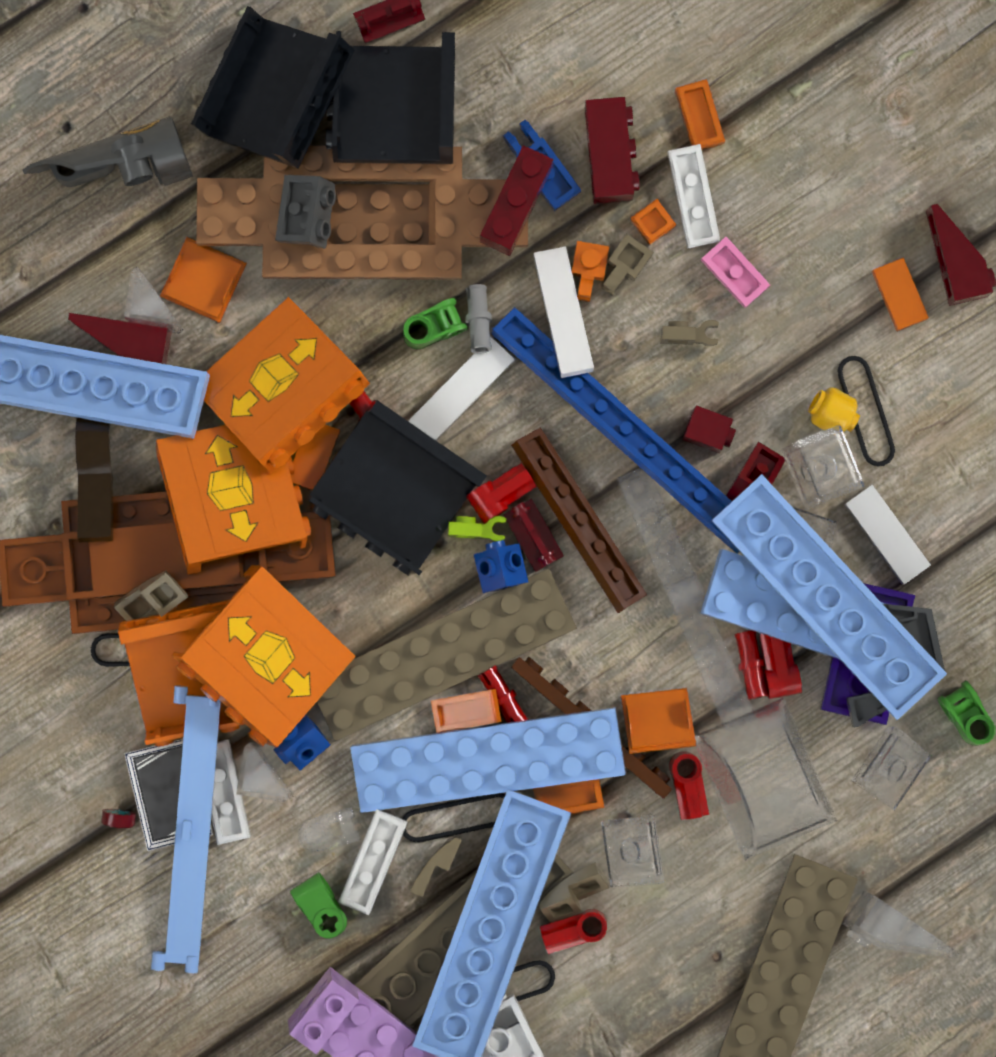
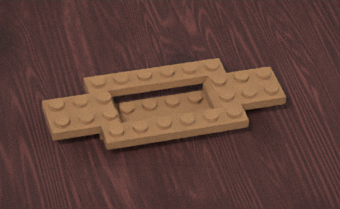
(374, 227)

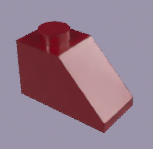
(760, 461)

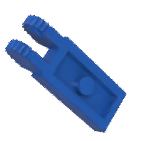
(559, 185)

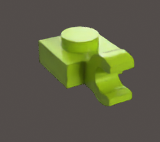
(468, 528)

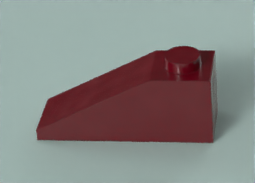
(960, 263)
(127, 338)

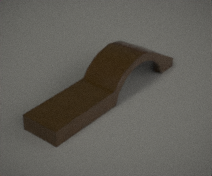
(94, 481)

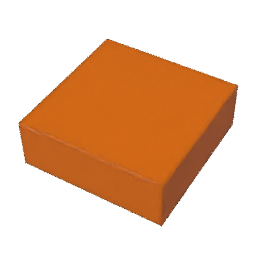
(653, 222)

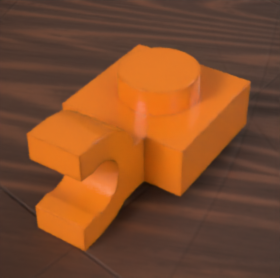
(590, 265)

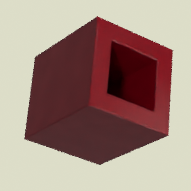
(709, 430)

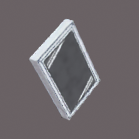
(155, 786)

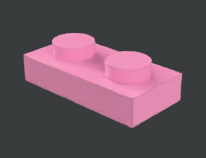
(735, 272)

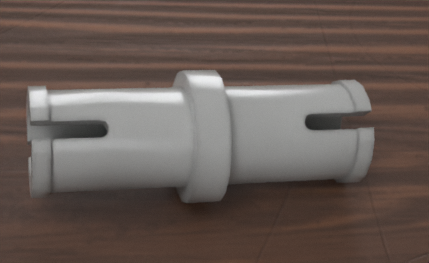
(478, 318)

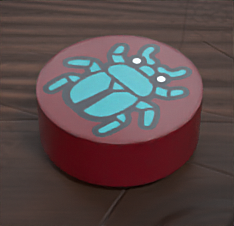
(118, 818)

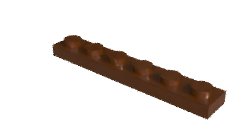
(579, 520)
(556, 694)

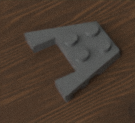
(921, 626)

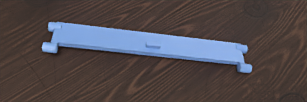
(192, 831)

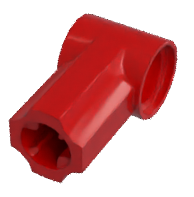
(494, 497)
(780, 672)
(689, 788)
(570, 931)

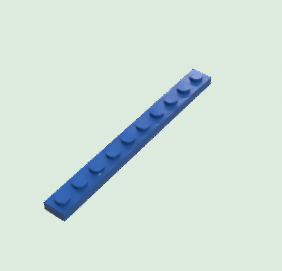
(615, 422)

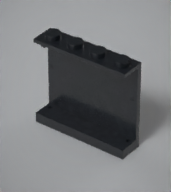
(272, 88)
(395, 105)
(394, 487)

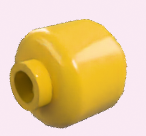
(832, 409)

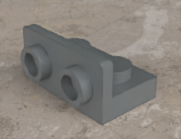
(305, 210)

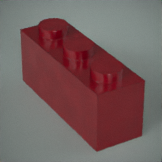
(611, 150)
(516, 200)

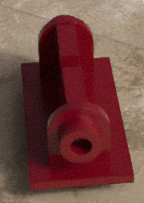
(388, 18)
(533, 535)

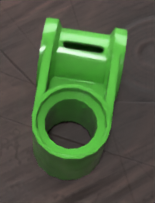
(436, 324)
(966, 713)
(315, 901)

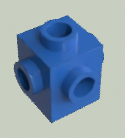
(500, 566)
(302, 744)

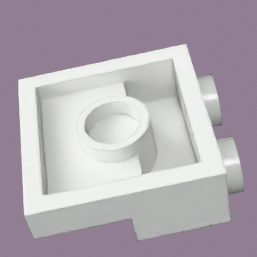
(511, 1033)

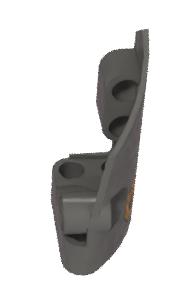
(128, 150)

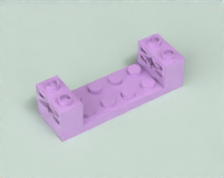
(350, 1023)

